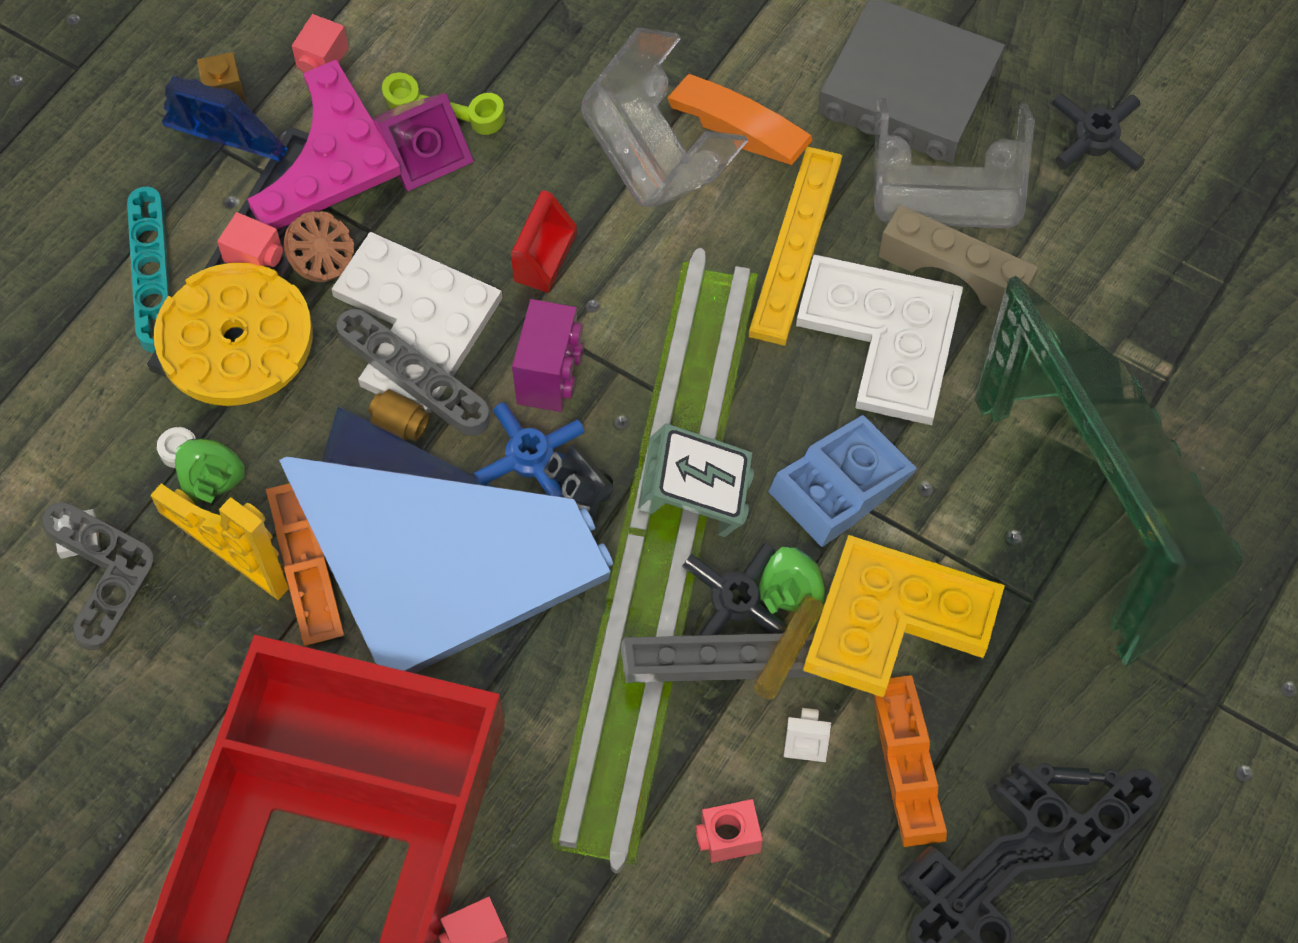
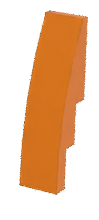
(736, 114)
(304, 569)
(909, 763)

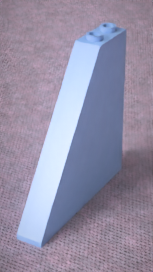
(442, 559)

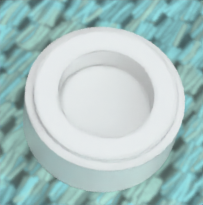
(170, 441)

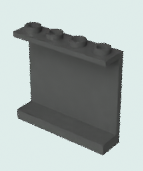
(921, 68)

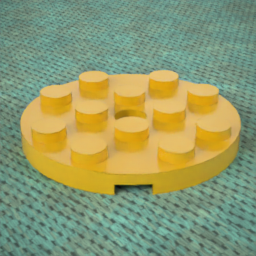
(260, 361)

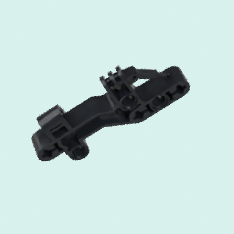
(1038, 852)

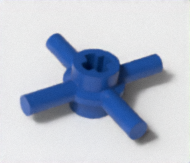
(517, 449)

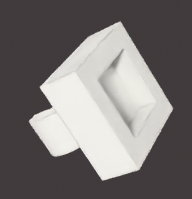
(807, 737)

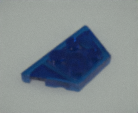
(218, 117)

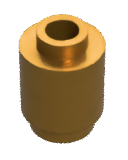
(398, 415)

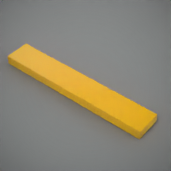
(795, 246)

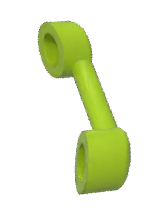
(484, 113)

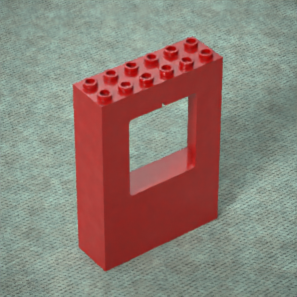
(344, 749)

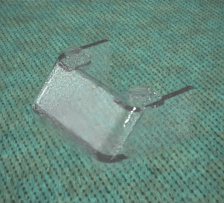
(635, 133)
(954, 194)

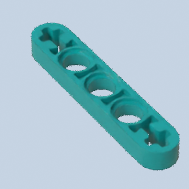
(144, 253)

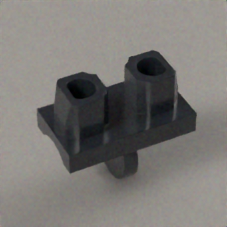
(580, 479)

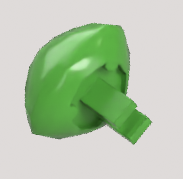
(207, 469)
(789, 579)

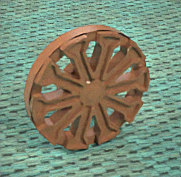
(318, 246)

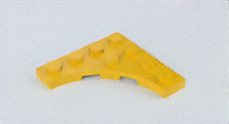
(234, 536)

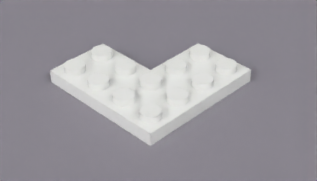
(426, 301)
(904, 320)

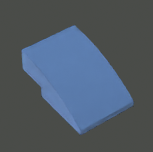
(841, 479)

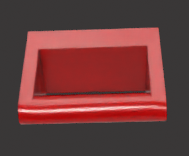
(543, 243)

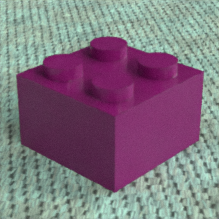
(547, 355)

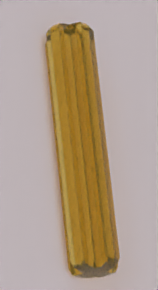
(788, 648)

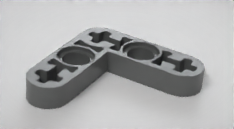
(115, 573)

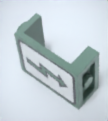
(697, 476)

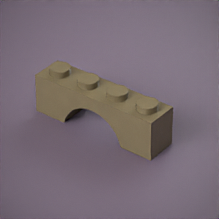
(921, 242)

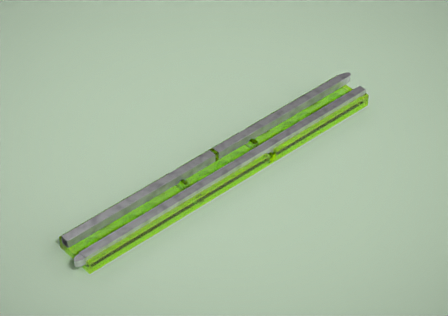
(649, 589)

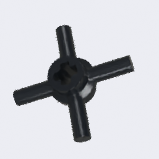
(1098, 132)
(746, 584)

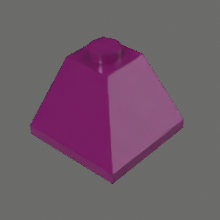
(424, 139)

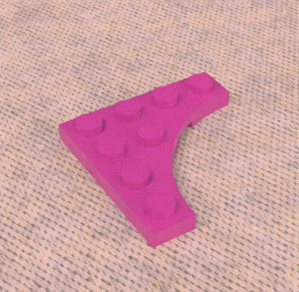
(339, 158)

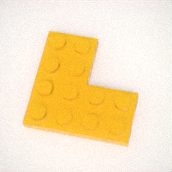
(888, 593)

